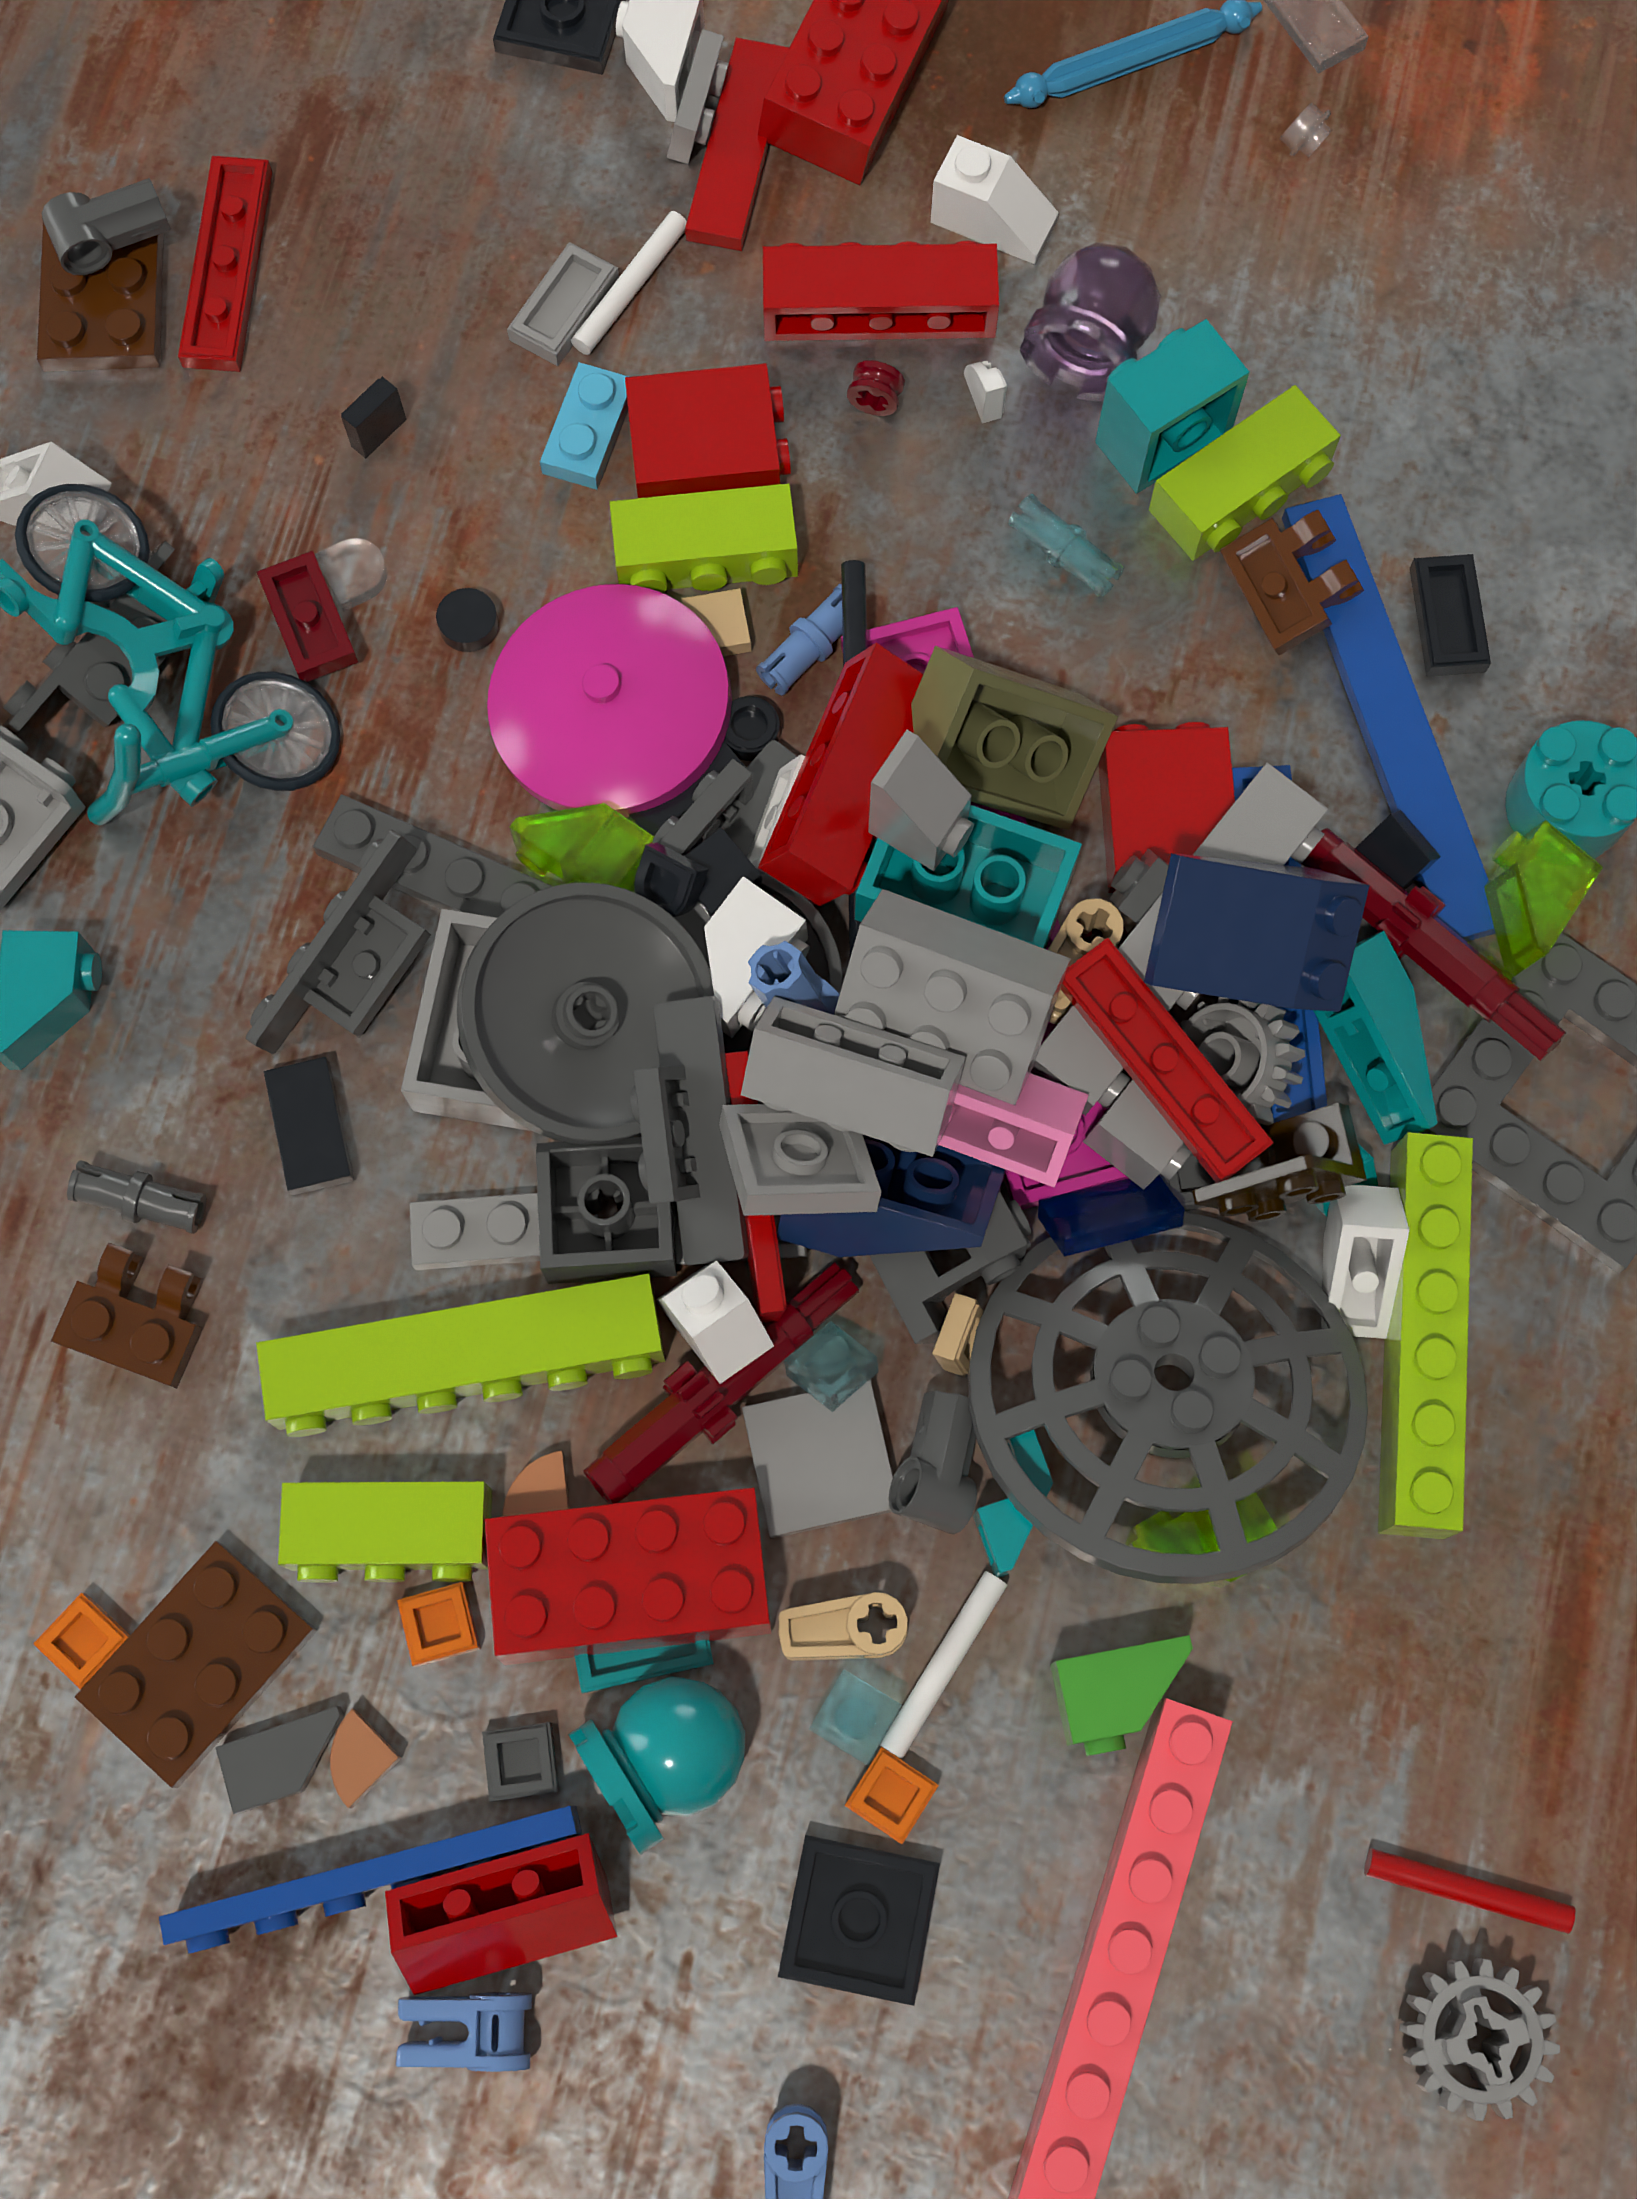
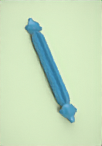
(1132, 53)

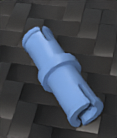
(808, 642)

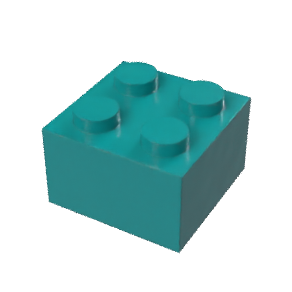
(1170, 404)

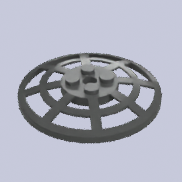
(1166, 1420)

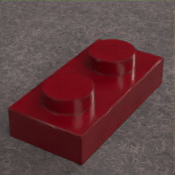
(307, 617)

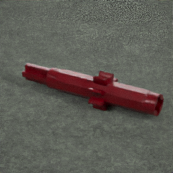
(1436, 948)
(702, 1404)

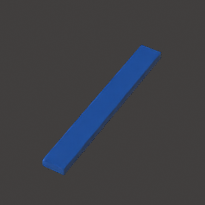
(1397, 726)

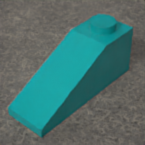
(1382, 1042)

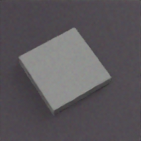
(796, 1163)
(818, 1463)

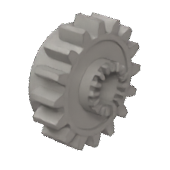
(1258, 1045)

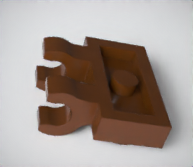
(1277, 587)
(126, 1333)

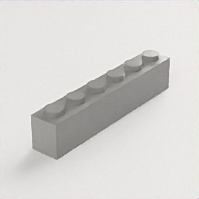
(1264, 825)

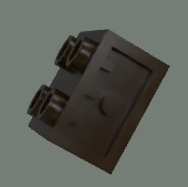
(1309, 1160)

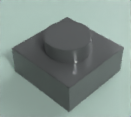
(1139, 884)

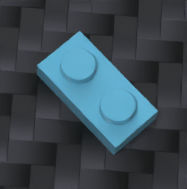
(586, 427)

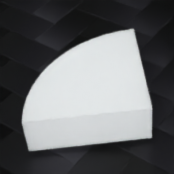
(987, 390)

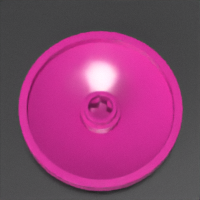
(609, 699)

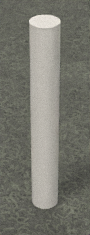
(629, 283)
(943, 1665)

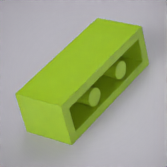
(1245, 474)
(705, 538)
(384, 1529)

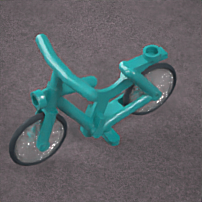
(262, 725)

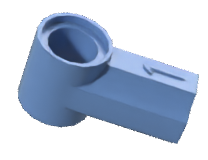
(786, 974)

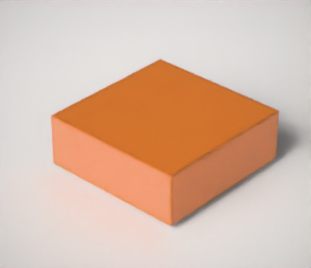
(438, 1624)
(81, 1639)
(891, 1795)

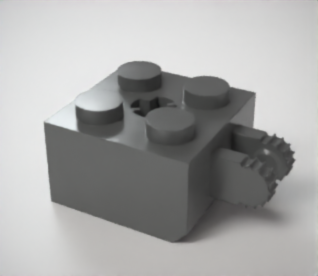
(582, 1246)

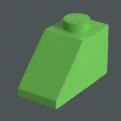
(1114, 1691)

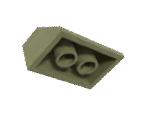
(1010, 736)

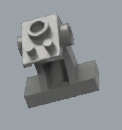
(920, 1288)

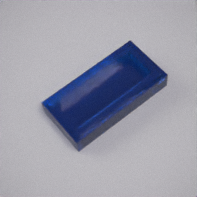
(1109, 1214)

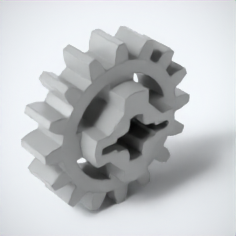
(1507, 2030)

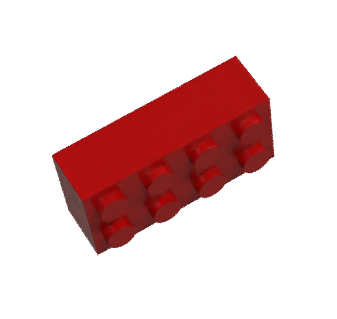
(847, 80)
(626, 1576)

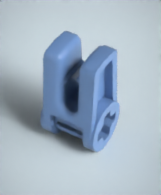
(493, 2025)
(795, 2177)

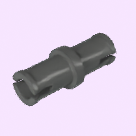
(136, 1197)

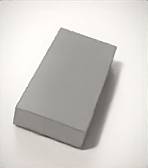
(562, 303)

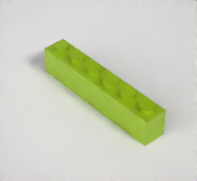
(1428, 1343)
(460, 1354)

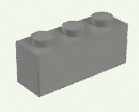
(852, 1076)

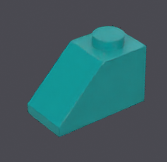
(42, 990)

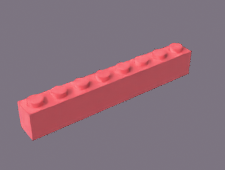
(1122, 1955)

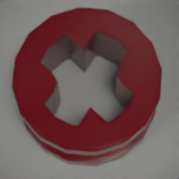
(875, 388)

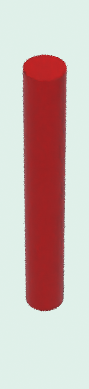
(1470, 1891)

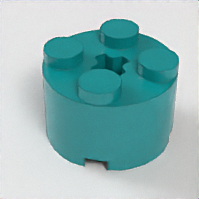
(1579, 782)

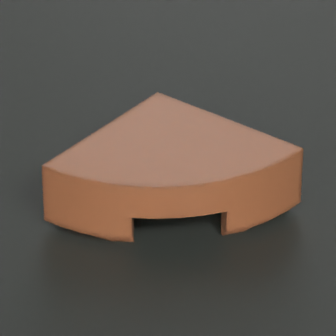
(539, 1487)
(359, 1758)

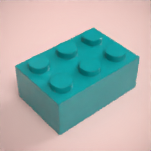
(1001, 878)

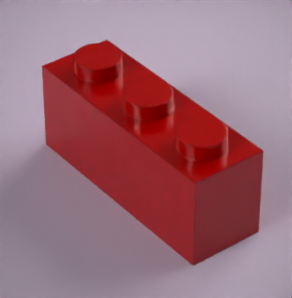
(500, 1914)

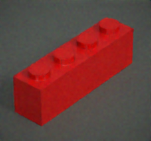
(880, 291)
(825, 820)

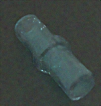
(1066, 545)

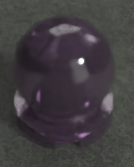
(1092, 318)

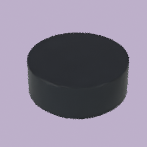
(467, 620)
(751, 727)

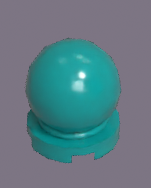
(667, 1755)

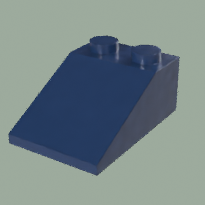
(1256, 932)
(921, 1206)

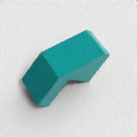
(1000, 1523)

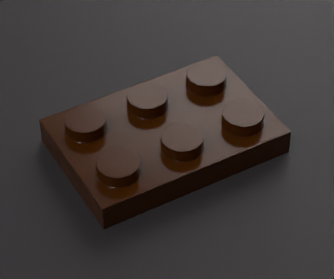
(102, 316)
(195, 1664)

